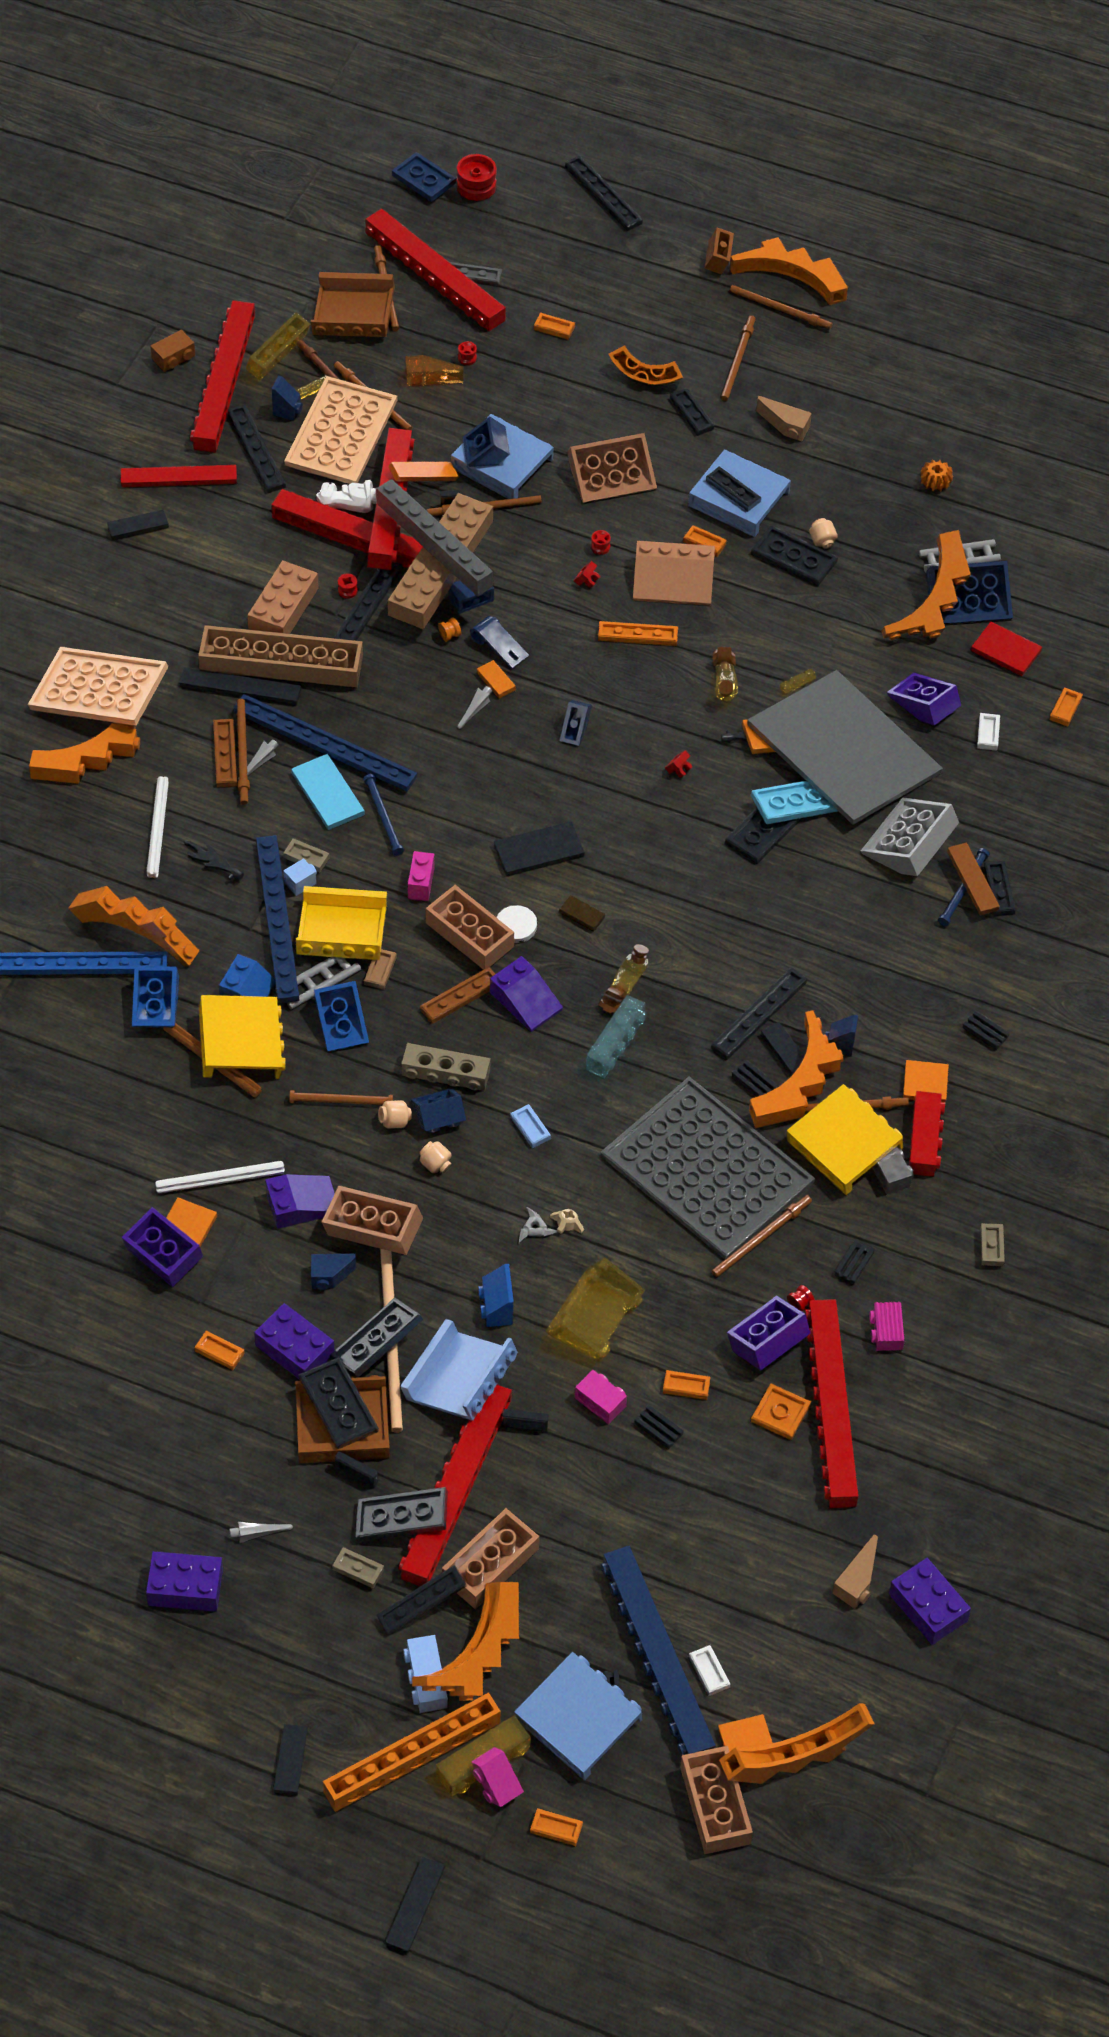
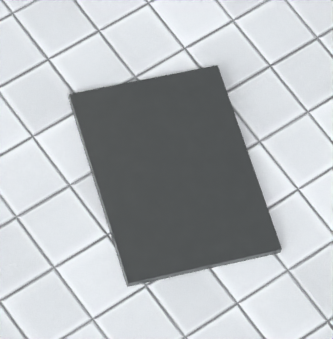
(844, 746)
(707, 1167)

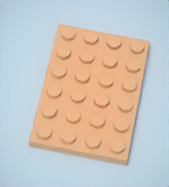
(341, 430)
(98, 686)

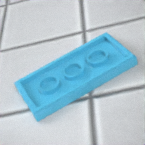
(327, 791)
(790, 802)

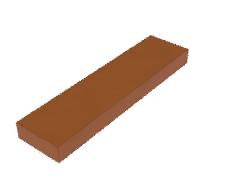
(225, 753)
(973, 878)
(458, 996)

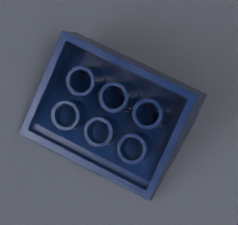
(982, 596)

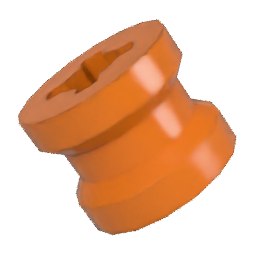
(449, 629)

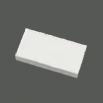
(988, 731)
(709, 1670)

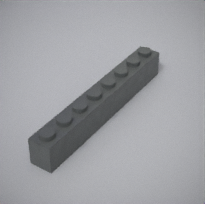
(434, 537)

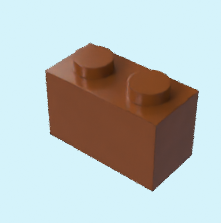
(719, 250)
(172, 350)

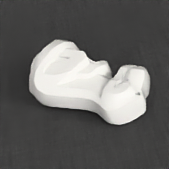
(352, 497)

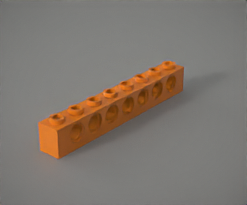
(411, 1752)

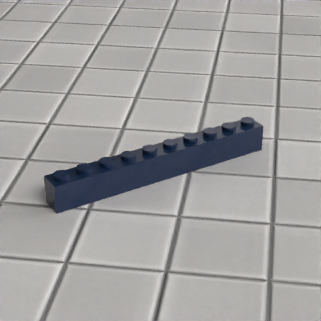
(657, 1652)

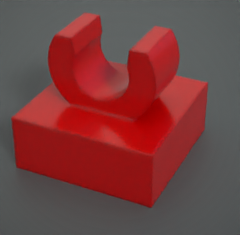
(586, 574)
(678, 762)

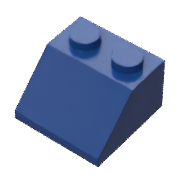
(246, 978)
(497, 1297)

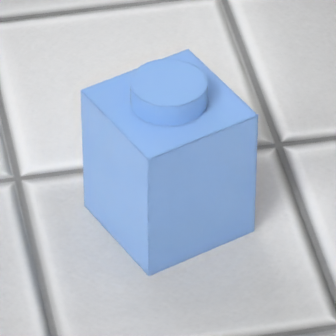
(300, 875)

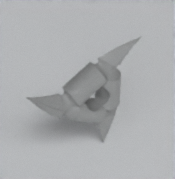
(535, 1219)

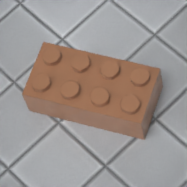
(283, 599)
(470, 927)
(372, 1220)
(493, 1555)
(715, 1801)

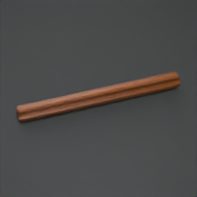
(231, 1073)

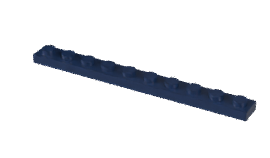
(328, 743)
(277, 919)

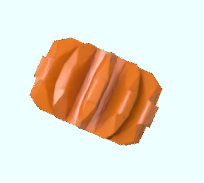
(936, 475)

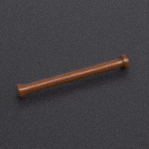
(335, 1098)

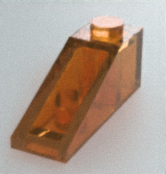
(429, 370)

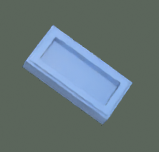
(530, 1126)

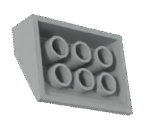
(911, 835)

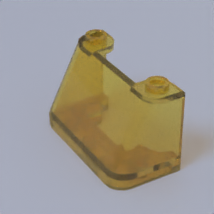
(595, 1309)

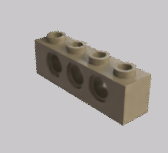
(438, 1059)

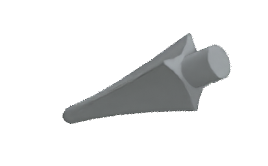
(479, 701)
(264, 753)
(251, 1530)

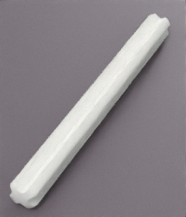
(157, 827)
(219, 1177)

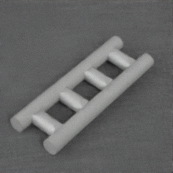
(968, 547)
(331, 979)

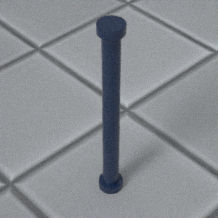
(369, 780)
(944, 919)

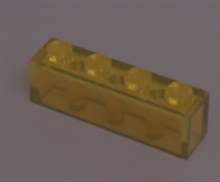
(277, 346)
(457, 1769)

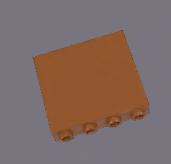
(353, 304)
(314, 1440)

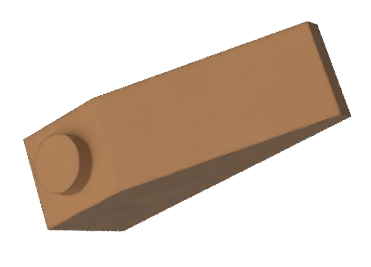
(785, 418)
(855, 1580)

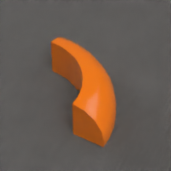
(642, 372)

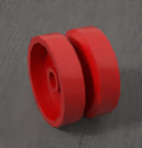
(476, 177)

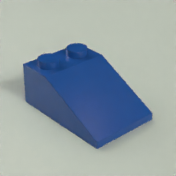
(155, 996)
(341, 1016)

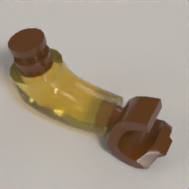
(726, 678)
(625, 978)

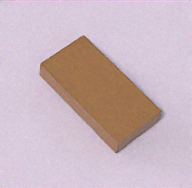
(380, 970)

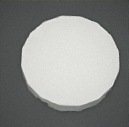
(519, 920)

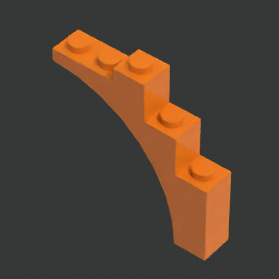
(796, 263)
(928, 617)
(96, 753)
(130, 913)
(790, 1098)
(496, 1627)
(791, 1755)

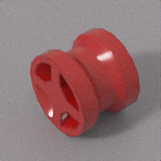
(467, 353)
(600, 542)
(347, 586)
(800, 1298)

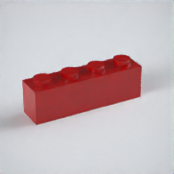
(925, 1133)

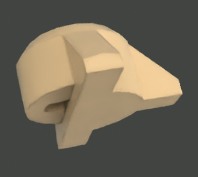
(567, 1221)

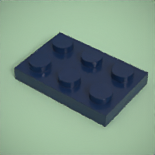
(424, 177)

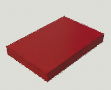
(1006, 648)

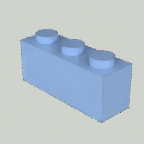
(424, 1660)

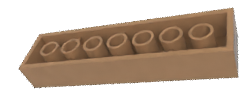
(427, 578)
(281, 656)

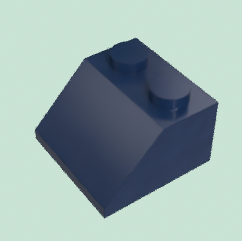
(486, 444)
(439, 1110)

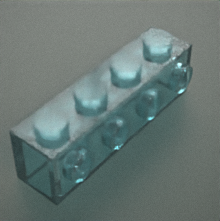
(616, 1036)

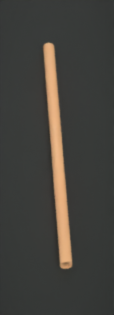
(392, 1354)

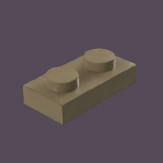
(298, 850)
(992, 1244)
(358, 1567)

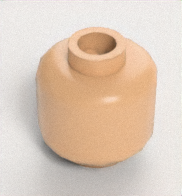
(823, 533)
(394, 1114)
(435, 1157)

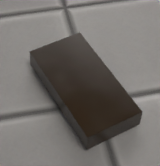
(582, 913)

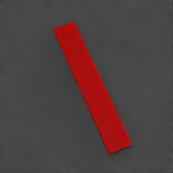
(178, 476)

